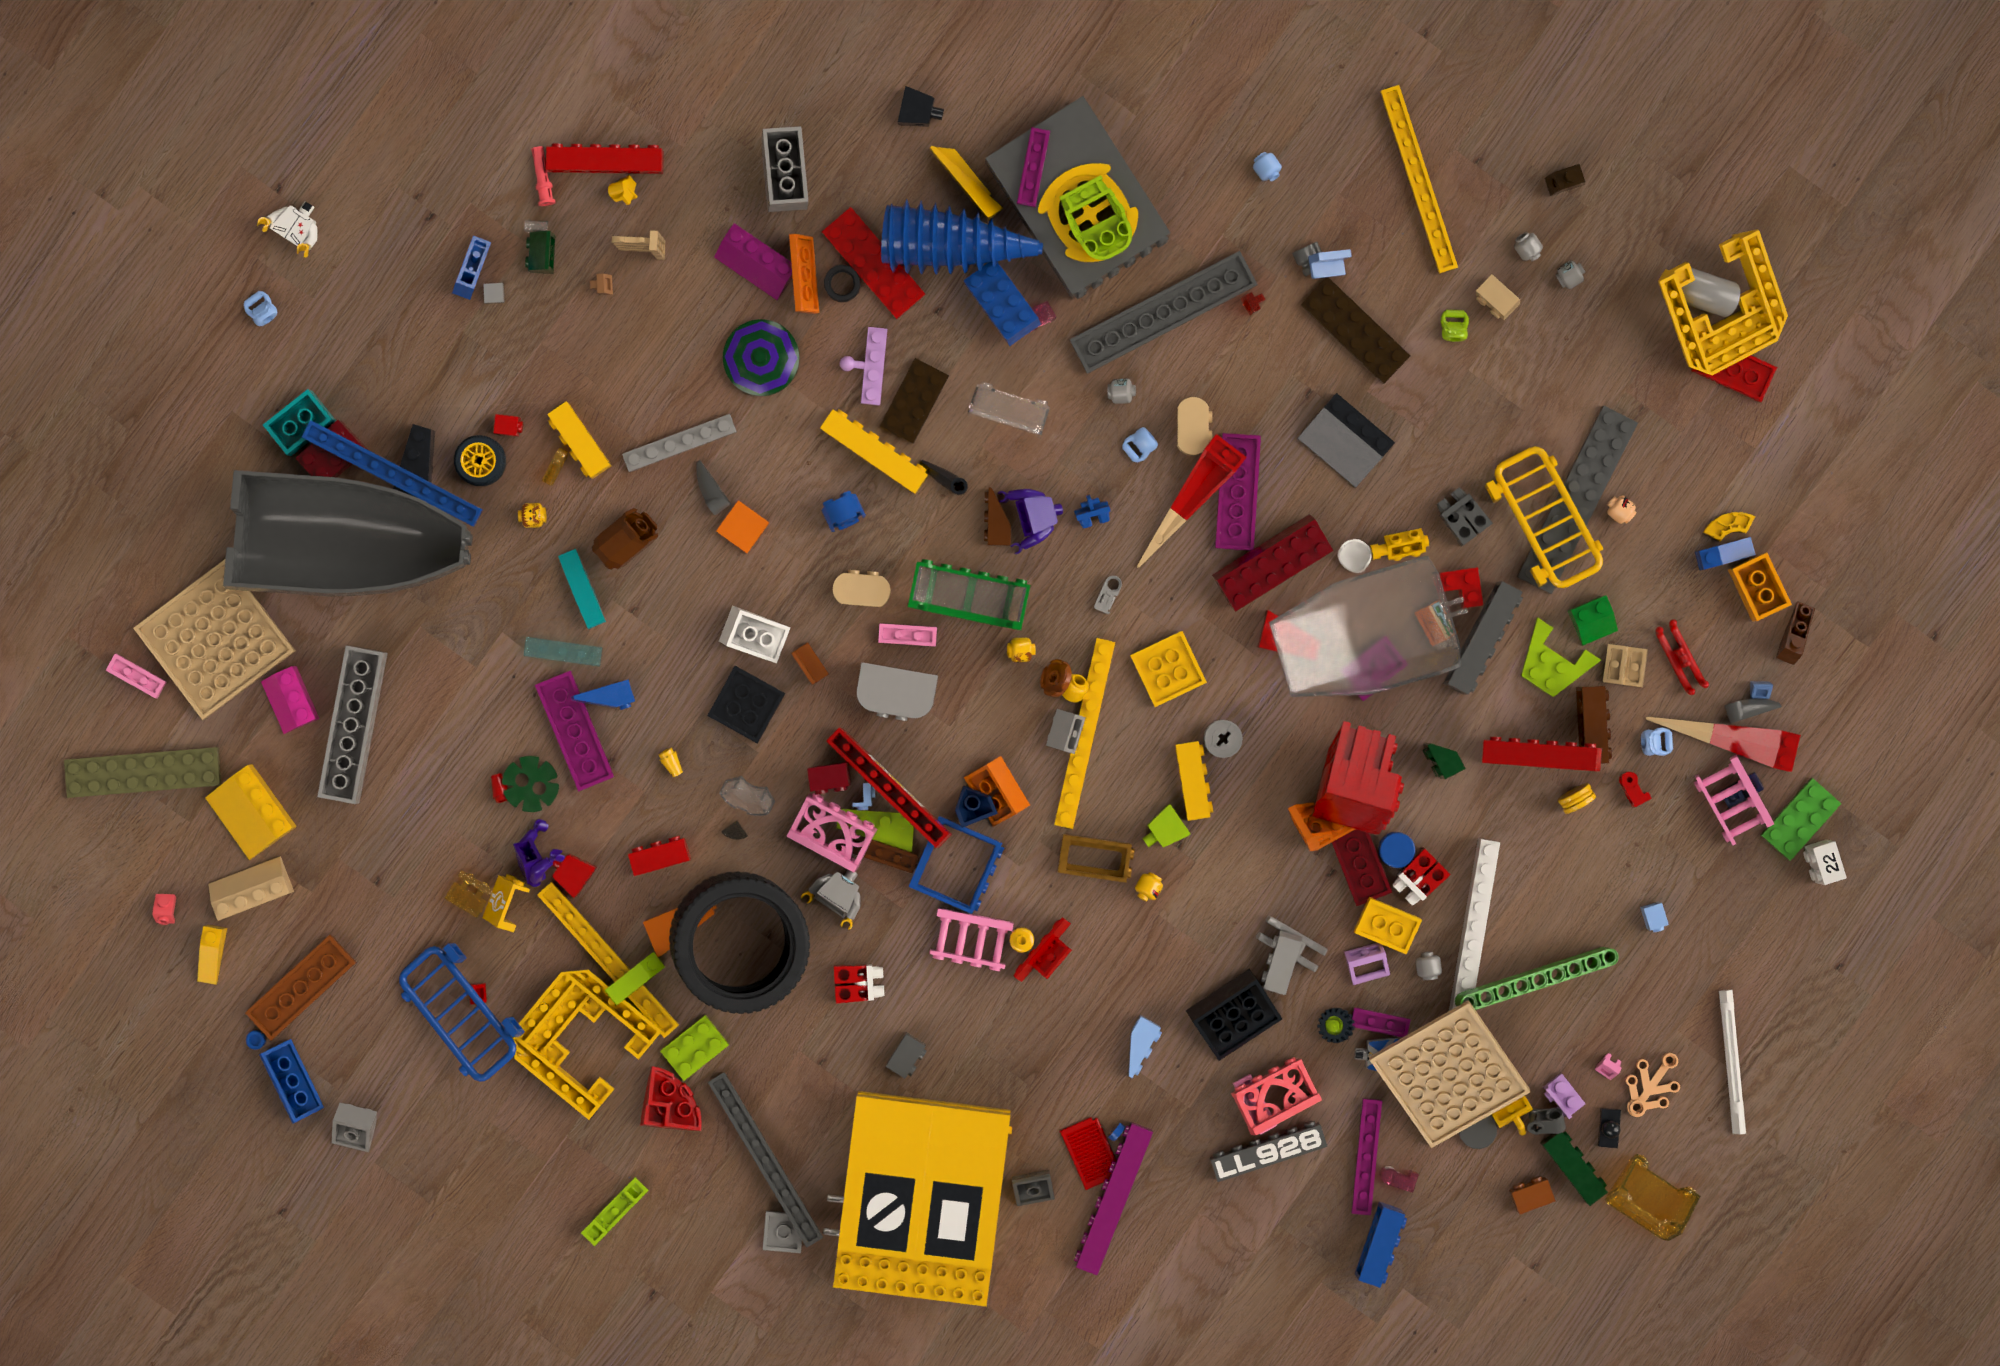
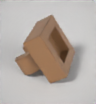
(602, 284)

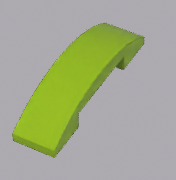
(614, 1211)

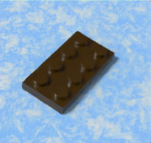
(914, 400)

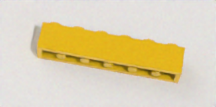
(873, 451)

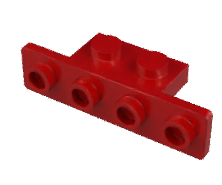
(1048, 953)

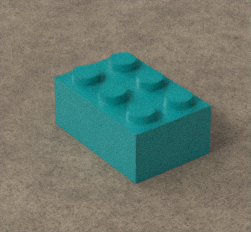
(292, 420)

